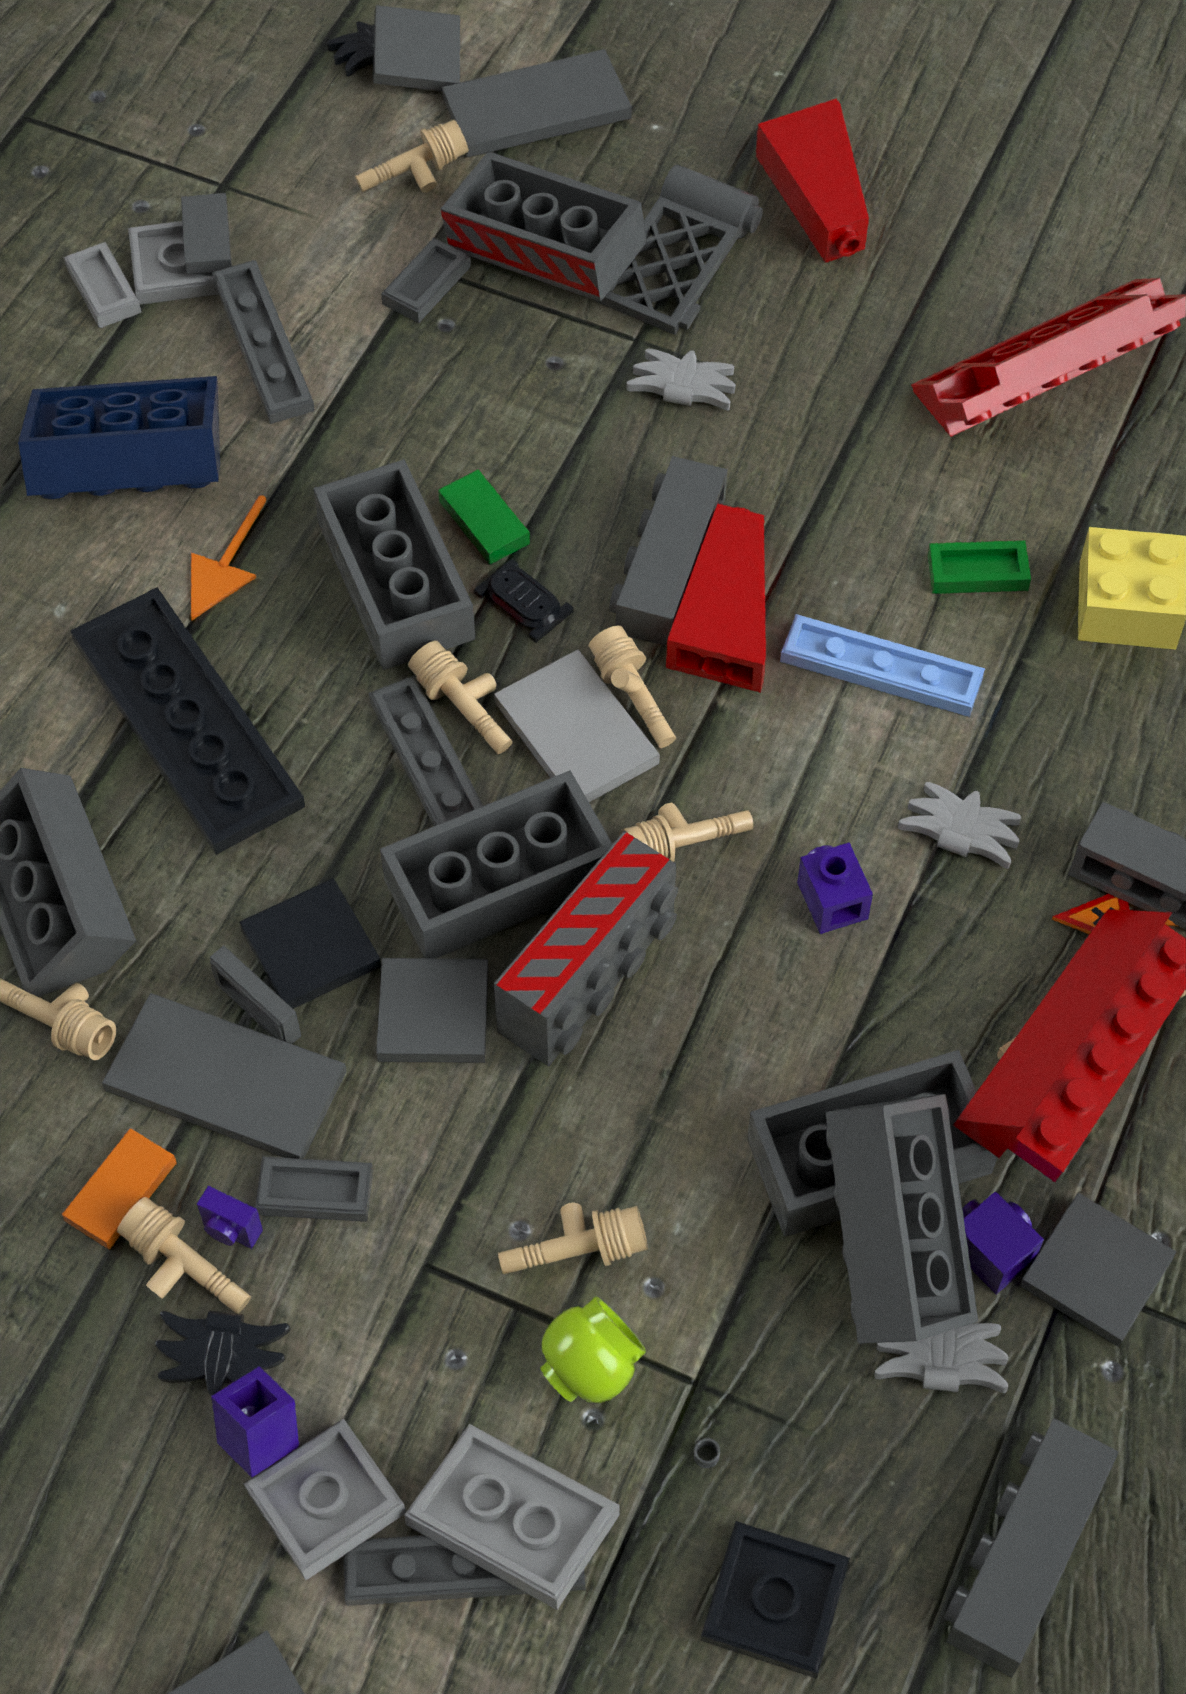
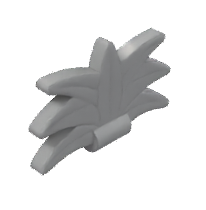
(683, 379)
(963, 824)
(948, 1359)

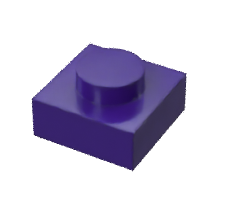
(229, 1218)

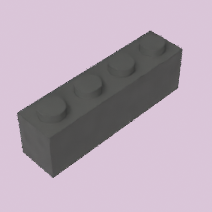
(667, 548)
(1134, 862)
(1031, 1547)

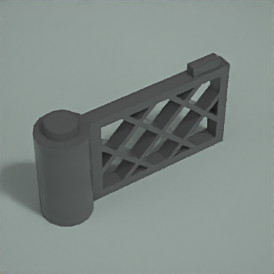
(702, 209)

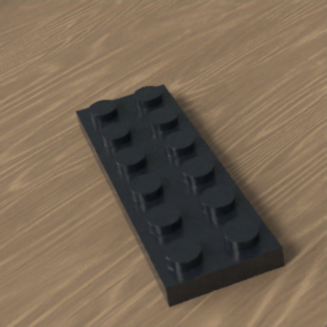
(188, 720)

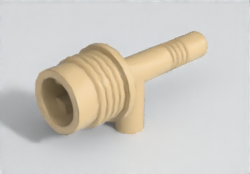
(440, 146)
(619, 662)
(442, 675)
(671, 830)
(72, 1020)
(154, 1234)
(614, 1234)

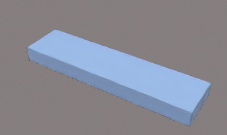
(882, 665)

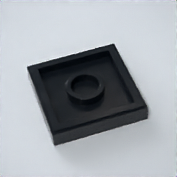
(310, 944)
(775, 1599)

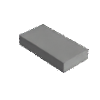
(102, 285)

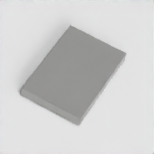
(577, 726)
(512, 1516)

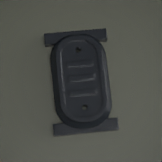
(524, 599)

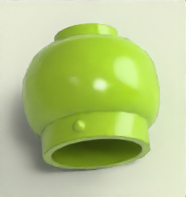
(590, 1352)

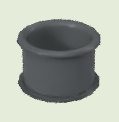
(706, 1442)

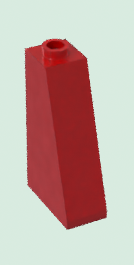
(817, 176)
(722, 612)

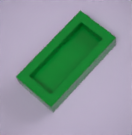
(484, 517)
(979, 567)

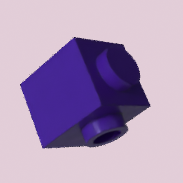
(834, 887)
(999, 1240)
(255, 1421)

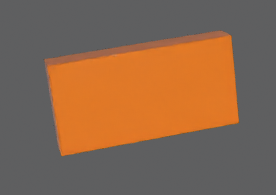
(125, 1177)

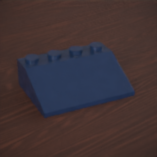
(121, 437)

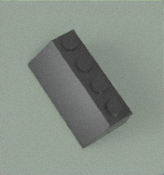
(55, 886)
(901, 1219)

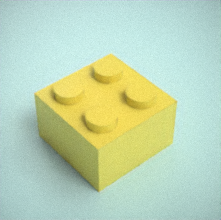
(1132, 588)

